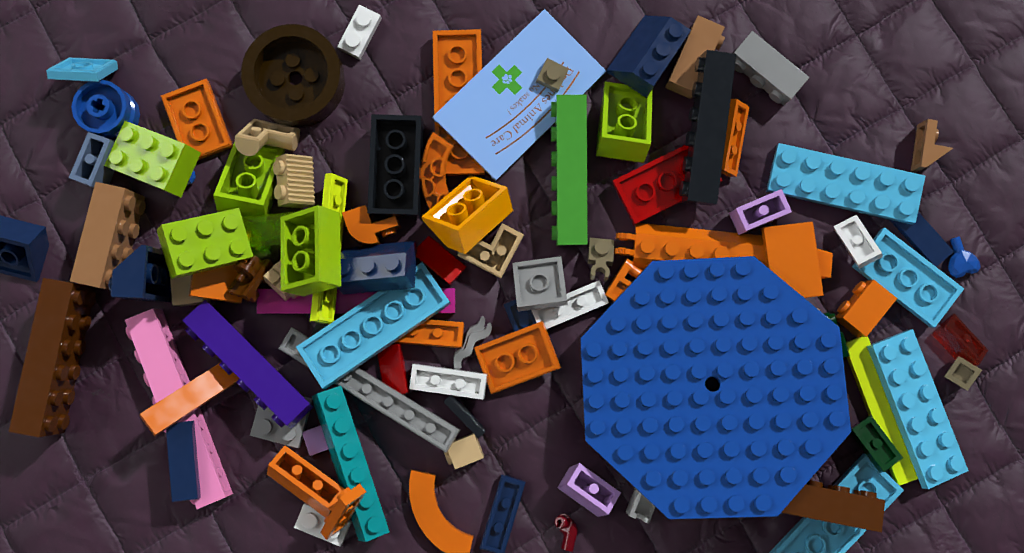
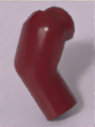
(569, 530)

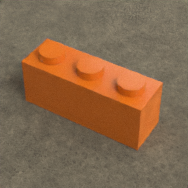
(304, 481)

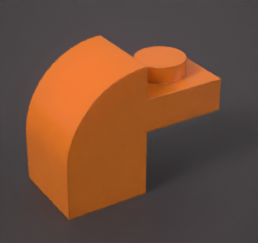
(363, 228)

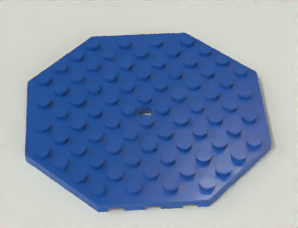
(725, 449)

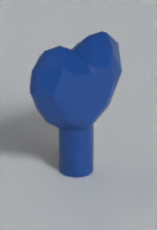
(962, 260)

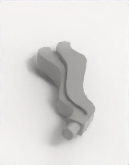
(473, 334)

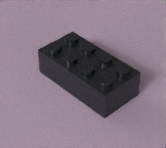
(395, 166)

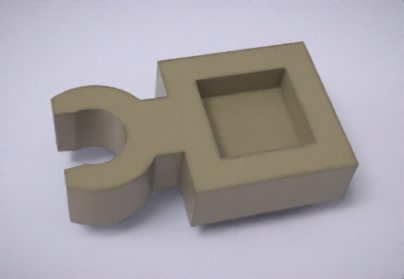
(601, 254)

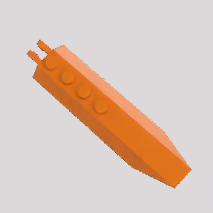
(679, 243)

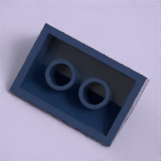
(648, 52)
(22, 248)
(378, 267)
(142, 277)

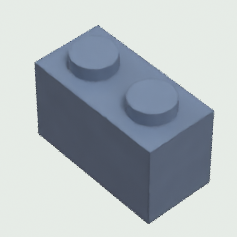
(91, 160)

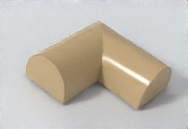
(261, 133)
(497, 256)

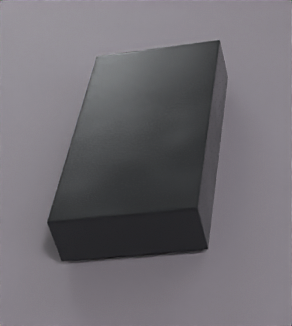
(465, 416)

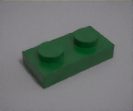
(875, 444)

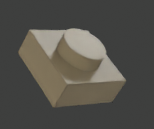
(552, 75)
(962, 373)

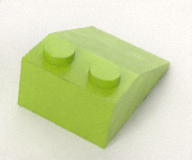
(624, 124)
(248, 182)

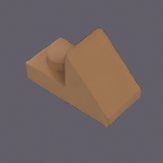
(925, 150)

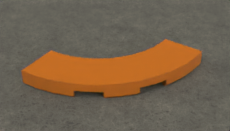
(434, 169)
(430, 518)

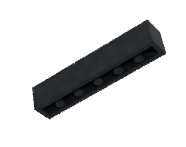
(708, 127)

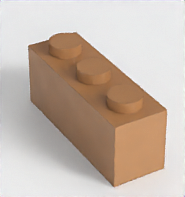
(703, 36)

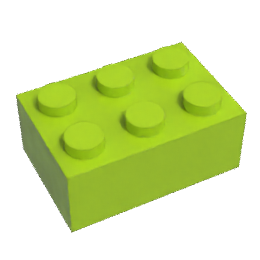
(152, 158)
(204, 243)
(310, 251)

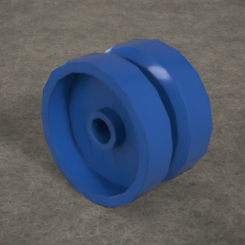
(103, 108)

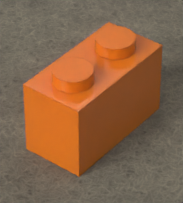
(865, 308)

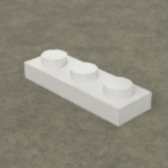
(578, 302)
(448, 381)

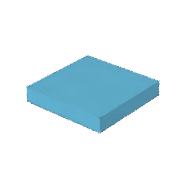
(82, 69)

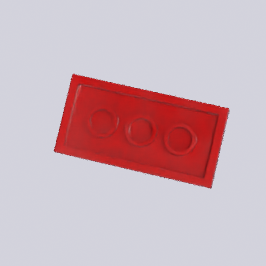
(652, 186)

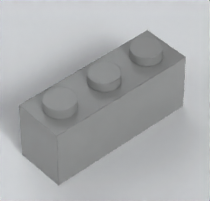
(769, 69)

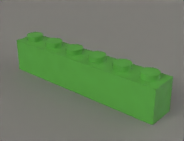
(571, 169)

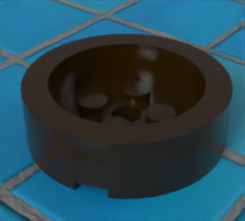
(287, 52)

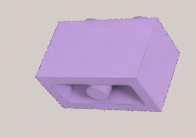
(760, 212)
(589, 490)

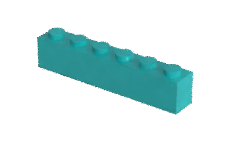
(350, 461)

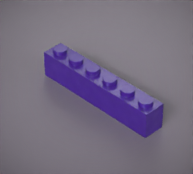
(248, 364)

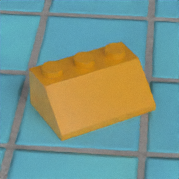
(469, 213)

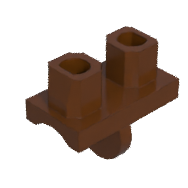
(249, 278)

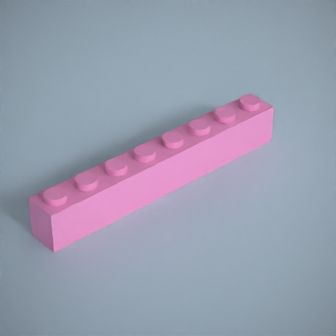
(165, 375)

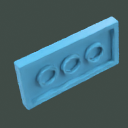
(911, 279)

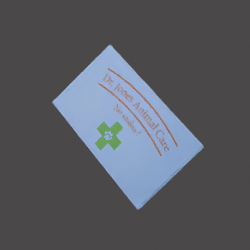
(504, 107)

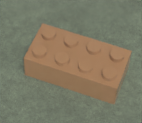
(107, 234)

